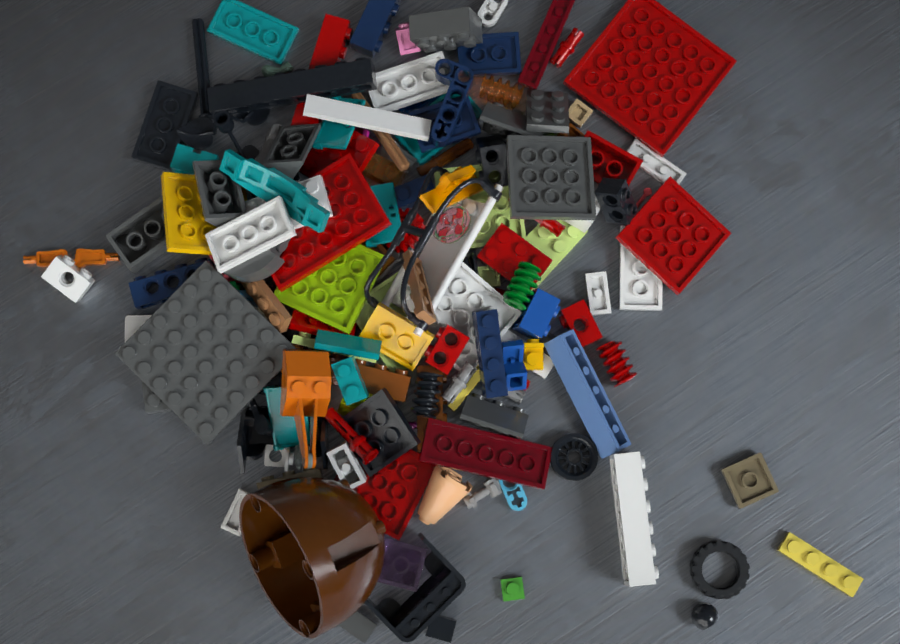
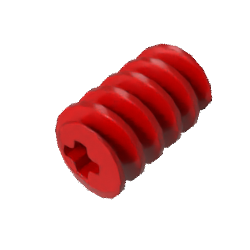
(616, 362)

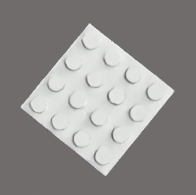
(468, 294)

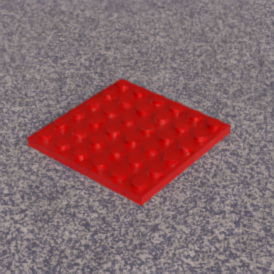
(650, 73)

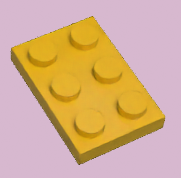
(396, 336)

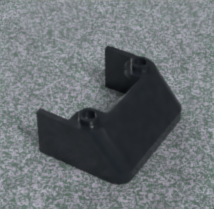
(252, 445)
(426, 604)

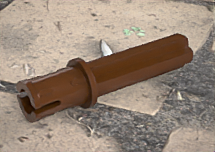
(446, 157)

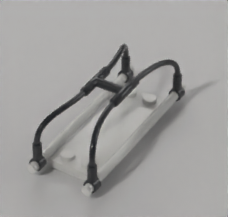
(438, 259)

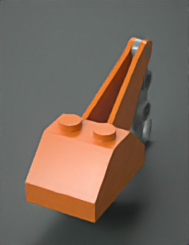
(305, 393)

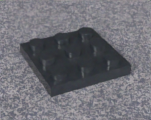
(384, 430)

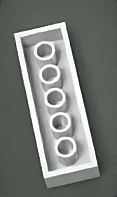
(632, 519)

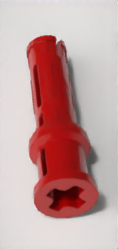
(359, 441)

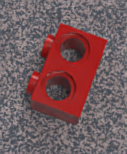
(451, 351)

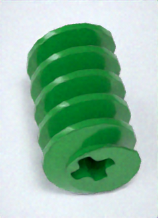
(521, 285)

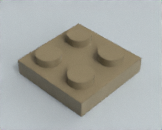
(749, 480)

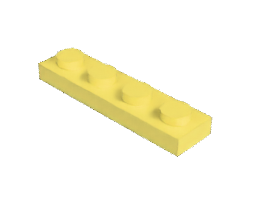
(820, 564)

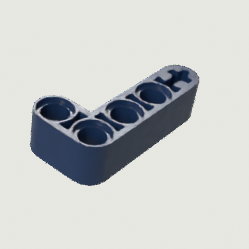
(449, 105)

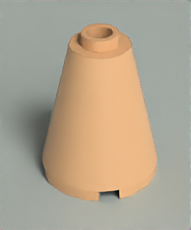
(442, 494)

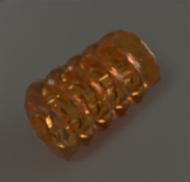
(501, 91)

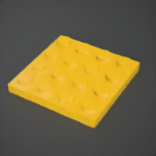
(184, 214)

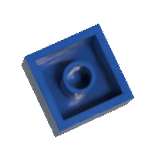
(539, 312)

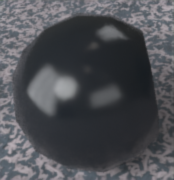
(704, 615)

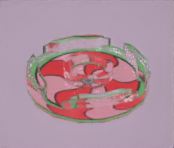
(452, 224)

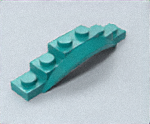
(272, 183)

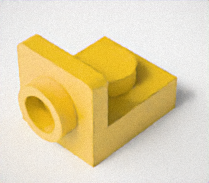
(533, 355)

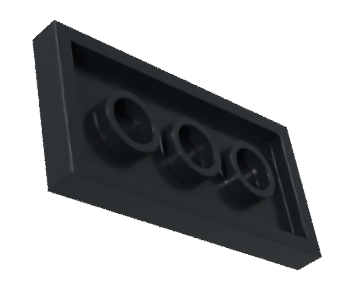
(168, 110)

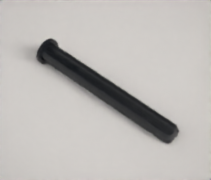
(201, 66)

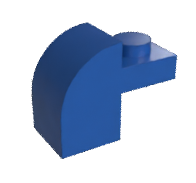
(514, 367)

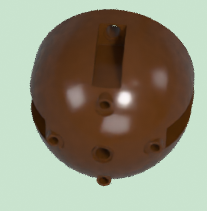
(313, 550)

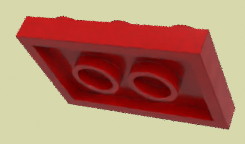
(507, 249)

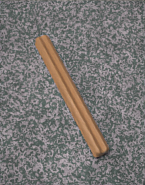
(388, 143)

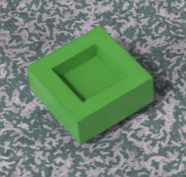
(512, 588)

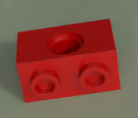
(581, 312)

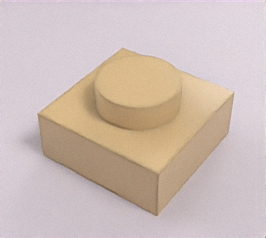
(579, 113)

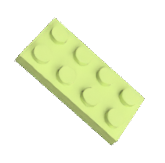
(553, 246)

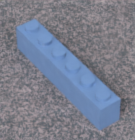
(587, 394)

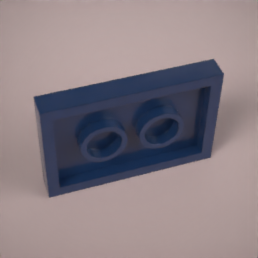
(496, 55)
(465, 128)

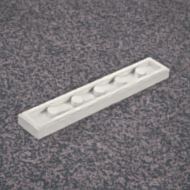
(367, 117)

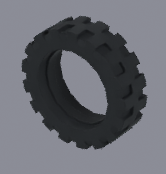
(742, 569)

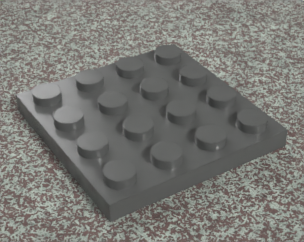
(550, 177)

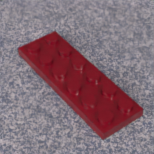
(485, 454)

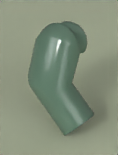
(268, 70)

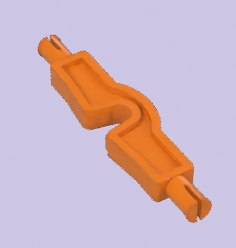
(83, 257)

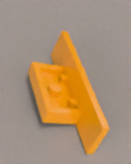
(448, 182)

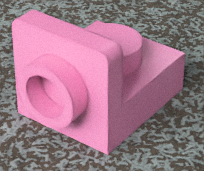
(403, 39)

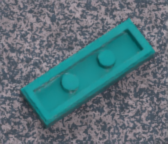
(348, 344)

